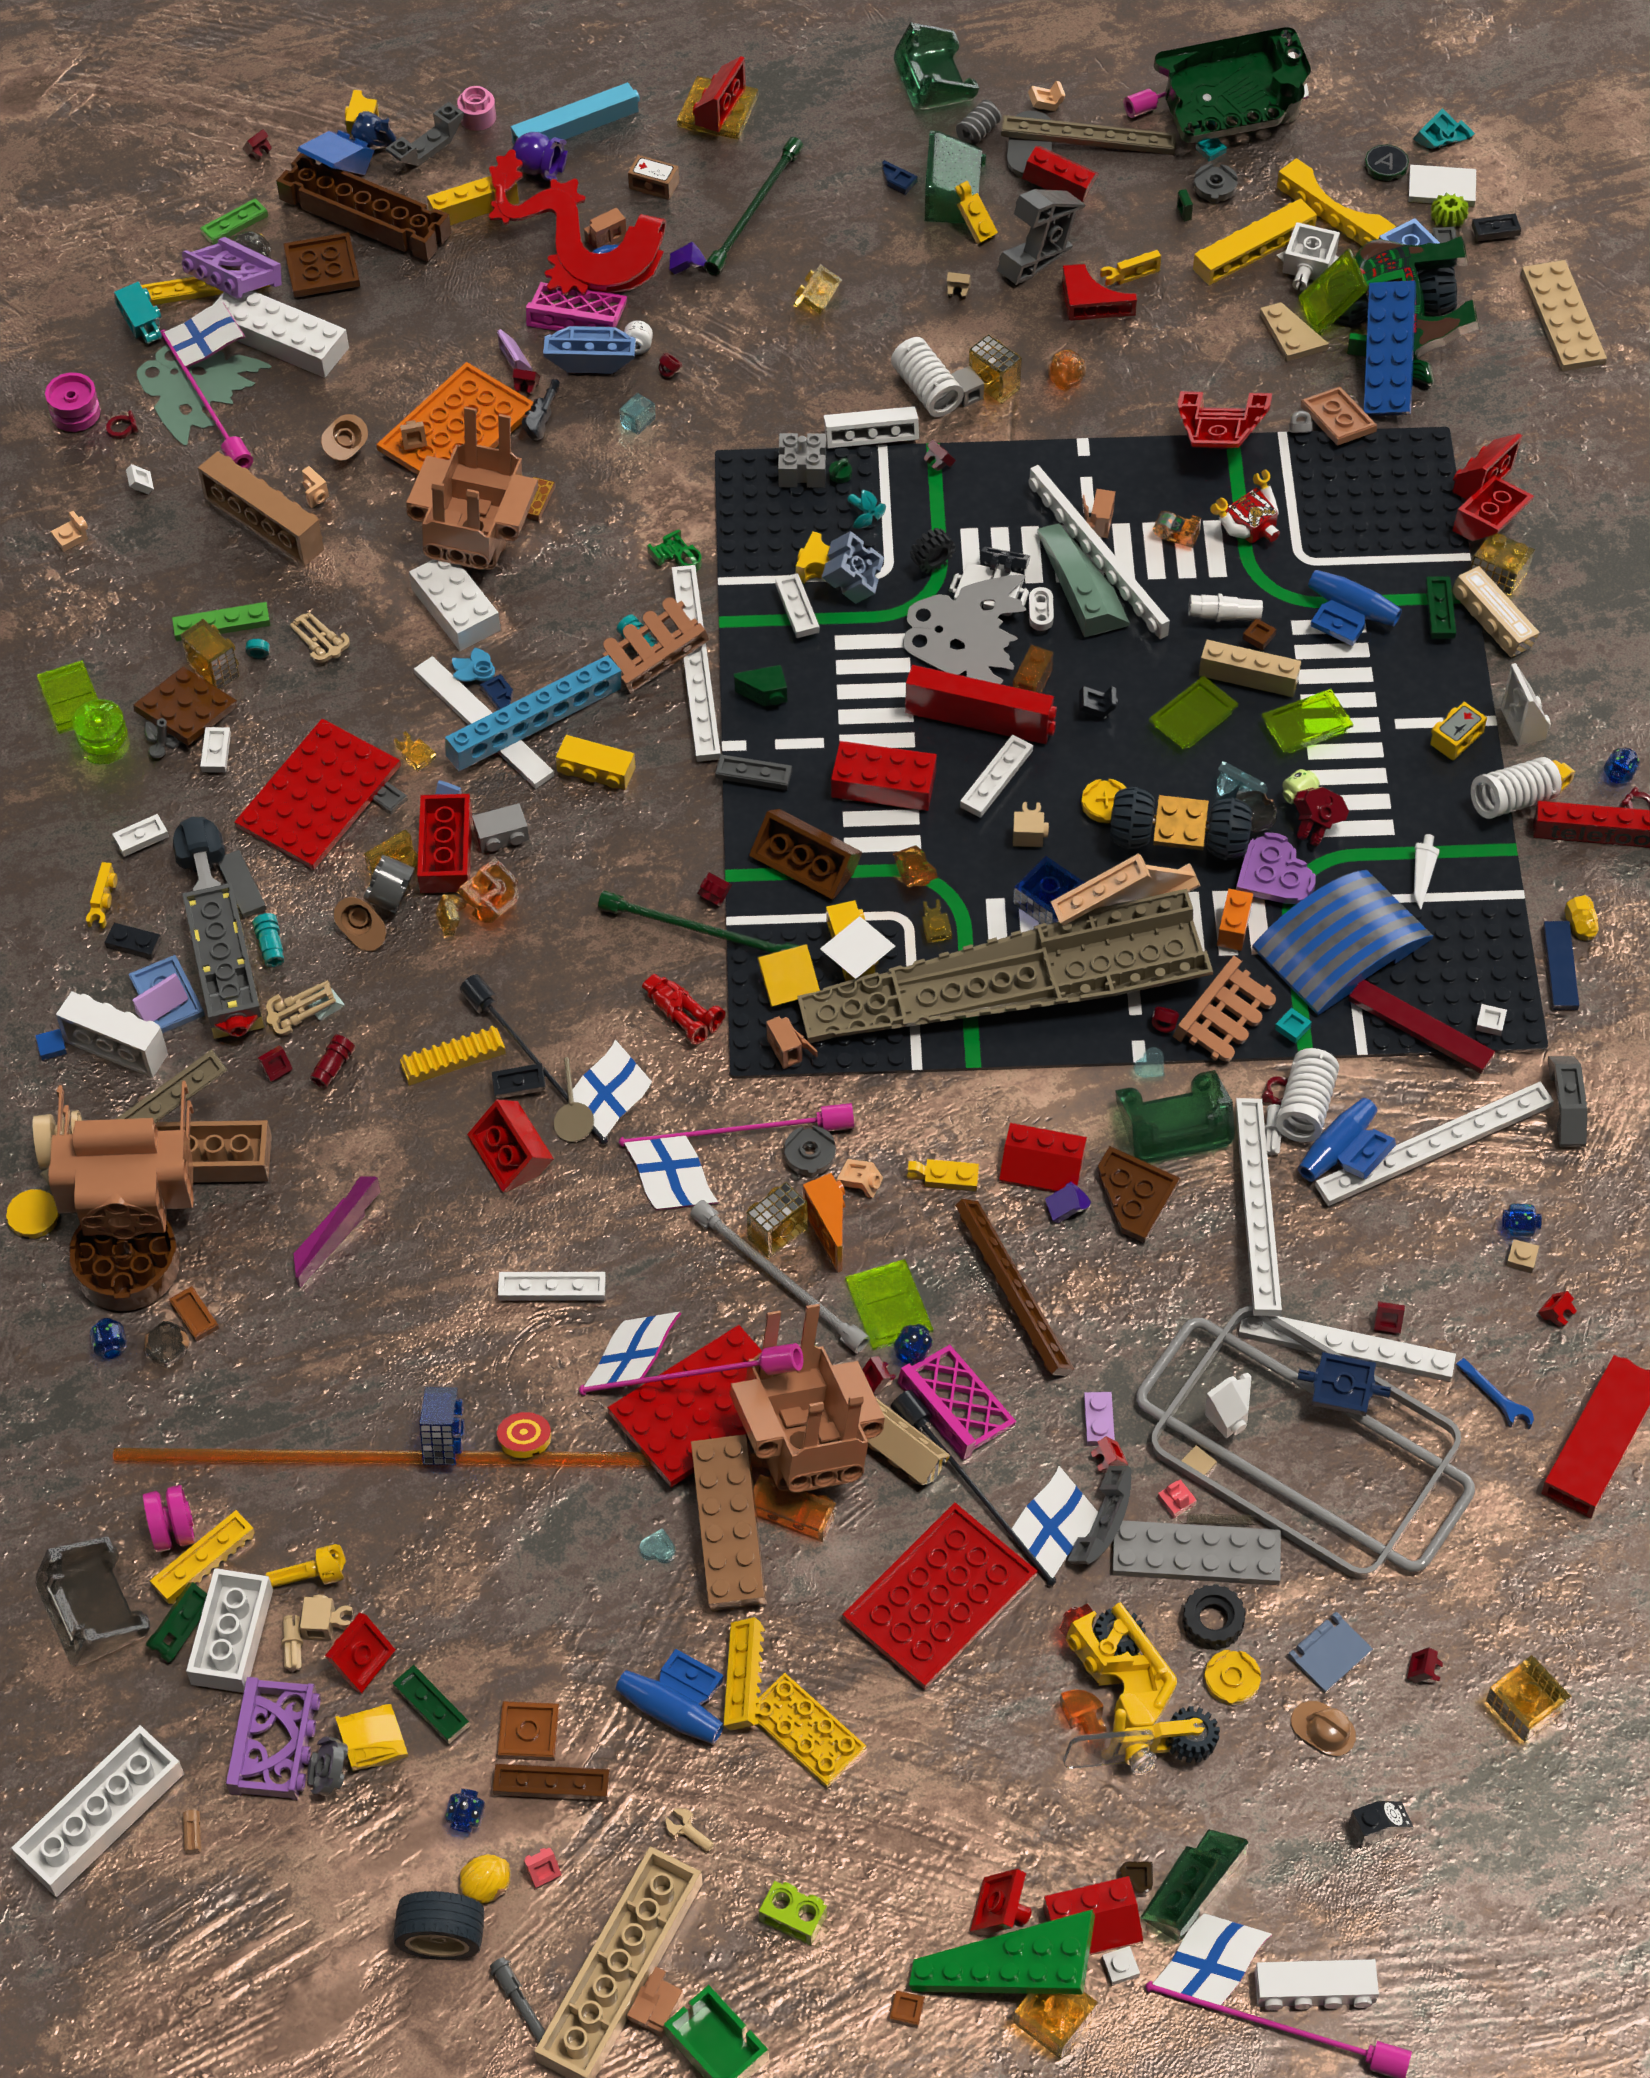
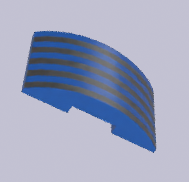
(1339, 938)

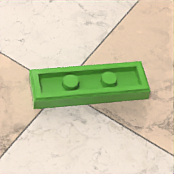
(234, 221)

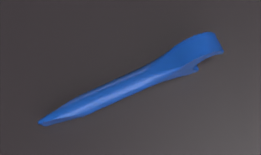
(1510, 1409)

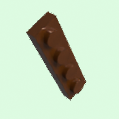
(551, 1782)

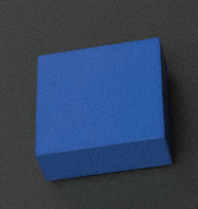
(51, 1044)

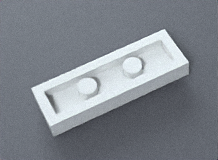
(797, 605)

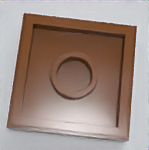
(528, 1731)

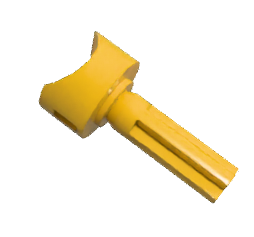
(324, 1565)

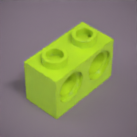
(788, 1919)

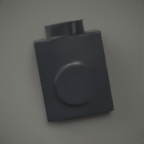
(1097, 702)

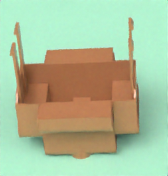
(472, 499)
(121, 1172)
(816, 1409)

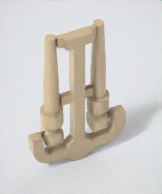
(319, 654)
(294, 1004)

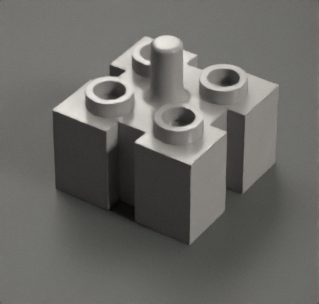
(802, 459)

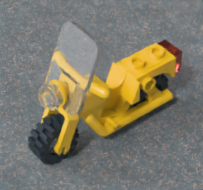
(1113, 1657)

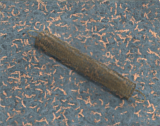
(1232, 1518)

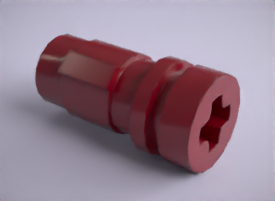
(336, 1054)

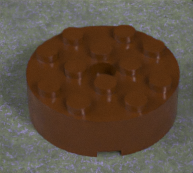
(124, 1272)

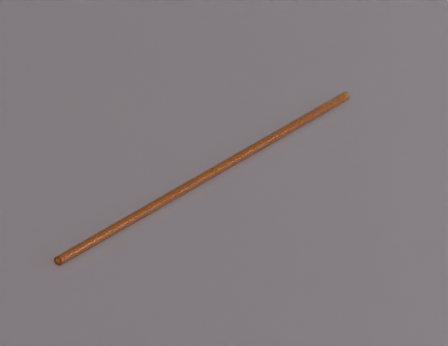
(379, 1457)

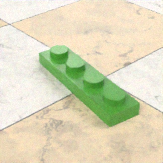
(227, 619)

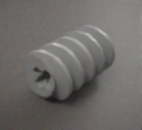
(978, 122)

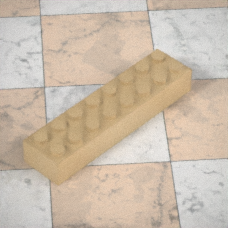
(619, 1966)

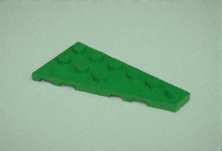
(1027, 1961)

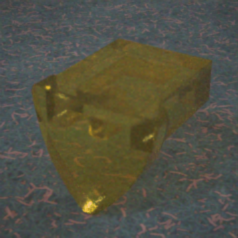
(448, 913)

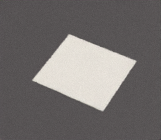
(857, 947)

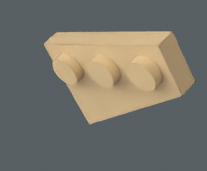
(1291, 333)

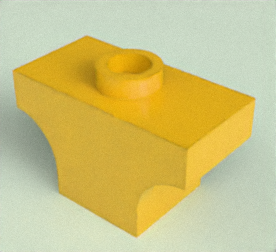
(358, 104)
(812, 558)

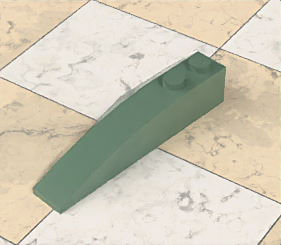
(1085, 587)

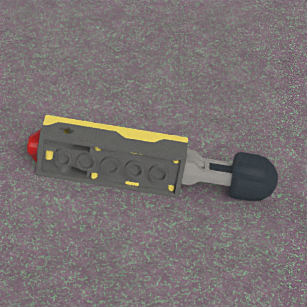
(217, 933)

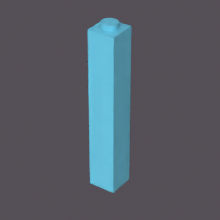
(583, 114)

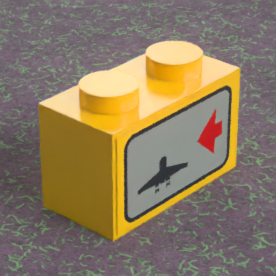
(1458, 730)

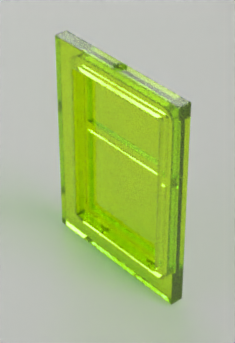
(1333, 292)
(887, 1302)

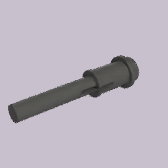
(512, 1987)

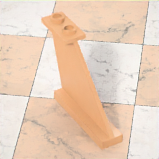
(1122, 884)

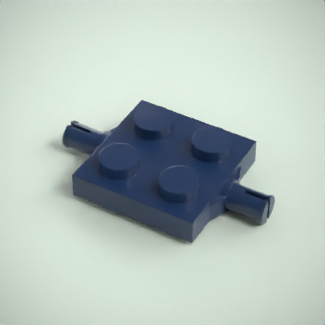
(1344, 1384)

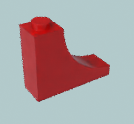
(1090, 300)

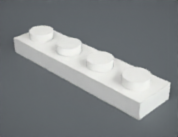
(996, 776)
(551, 1286)

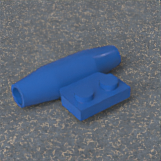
(1349, 607)
(1349, 1144)
(677, 1696)

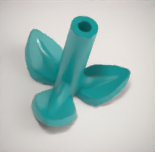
(867, 505)

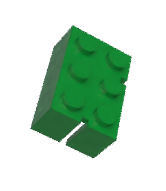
(715, 2038)

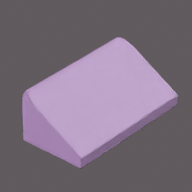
(512, 352)
(160, 999)

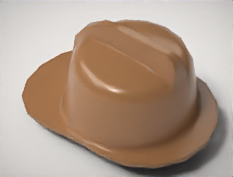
(344, 437)
(360, 923)
(1323, 1728)

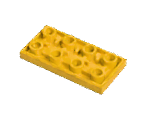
(807, 1731)

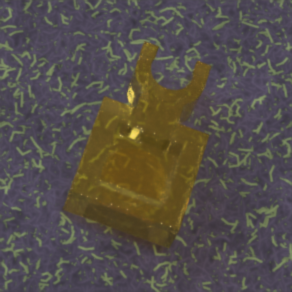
(415, 753)
(935, 924)

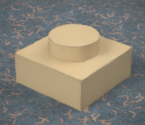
(1522, 1256)

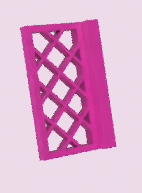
(558, 317)
(942, 1417)

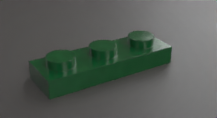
(1440, 608)
(431, 1704)

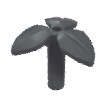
(157, 735)

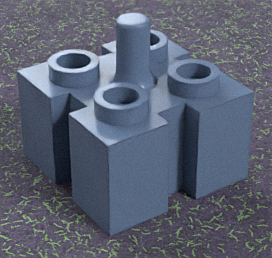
(852, 567)

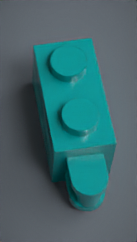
(139, 312)

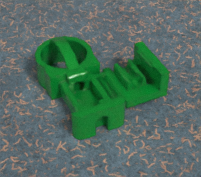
(676, 547)

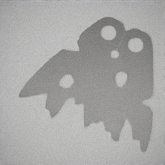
(969, 623)

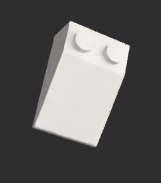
(1523, 709)

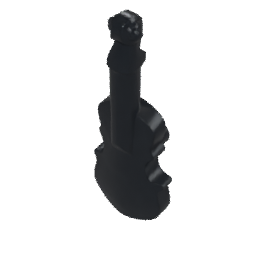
(535, 420)

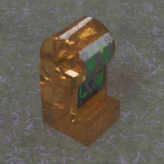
(1177, 528)

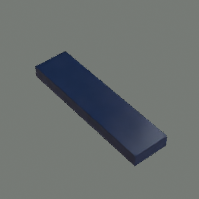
(1561, 965)

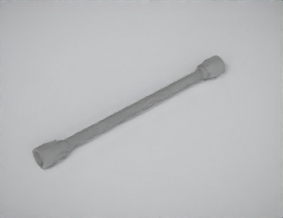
(708, 1217)

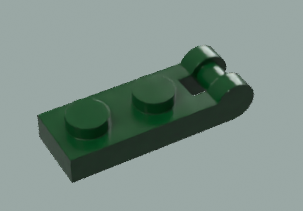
(179, 1622)

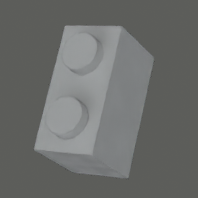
(500, 828)

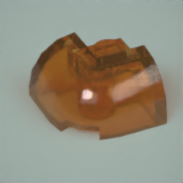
(490, 891)

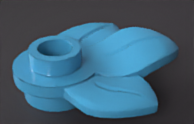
(474, 668)

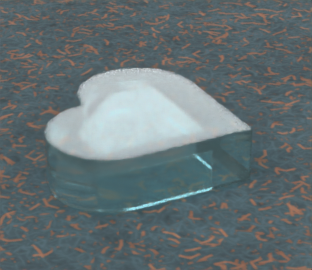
(1151, 1064)
(658, 1547)

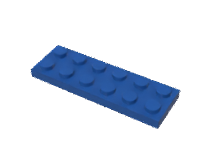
(1390, 348)

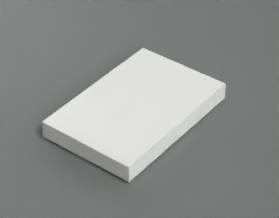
(1431, 181)

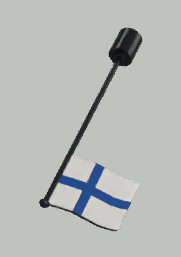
(607, 1088)
(1047, 1524)

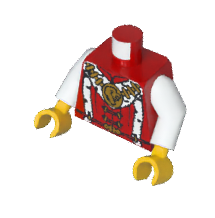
(1252, 514)

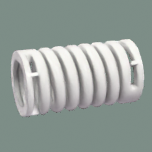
(927, 377)
(1515, 787)
(1307, 1095)

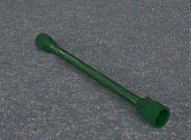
(717, 259)
(615, 903)

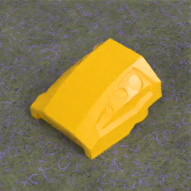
(372, 1737)

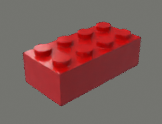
(883, 775)
(444, 842)

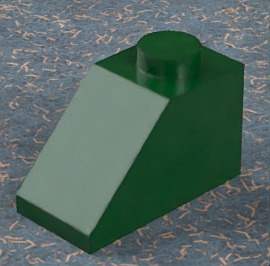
(762, 685)

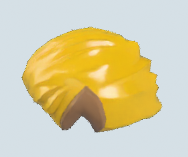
(485, 1878)

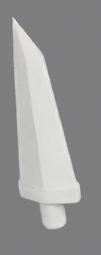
(1425, 861)

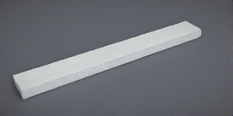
(470, 710)

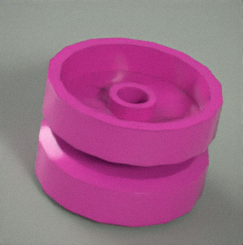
(72, 402)
(169, 1518)

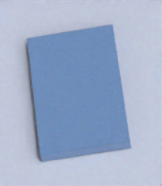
(153, 974)

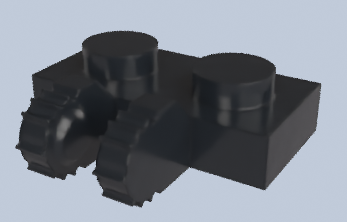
(1009, 559)

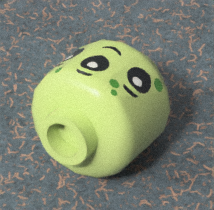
(1297, 782)

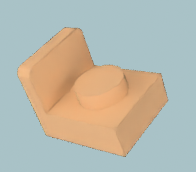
(315, 487)
(71, 533)
(861, 1175)

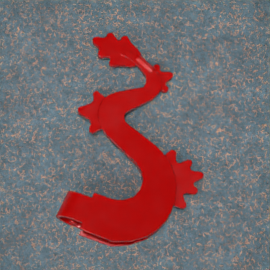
(574, 266)

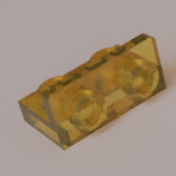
(818, 289)
(397, 847)

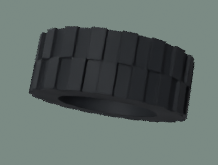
(1208, 1637)

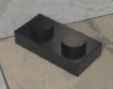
(1496, 227)
(133, 941)
(519, 1081)

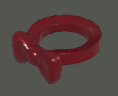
(121, 435)
(1634, 794)
(1267, 1096)

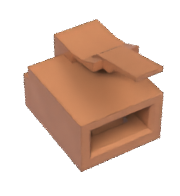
(606, 229)
(1101, 512)
(787, 1041)
(655, 2003)

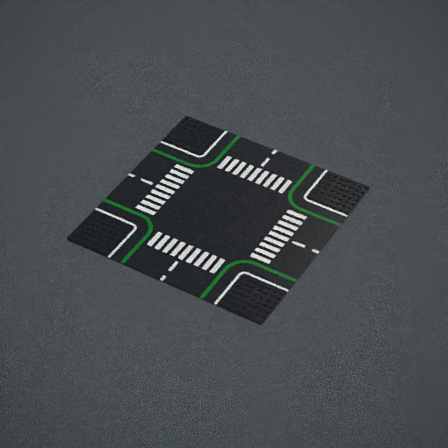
(1351, 509)

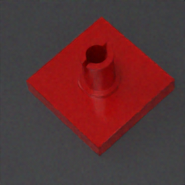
(360, 1652)
(999, 1903)

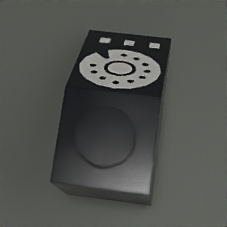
(1379, 1822)

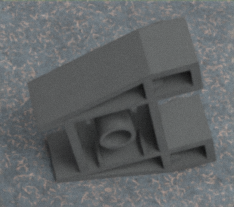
(1051, 220)

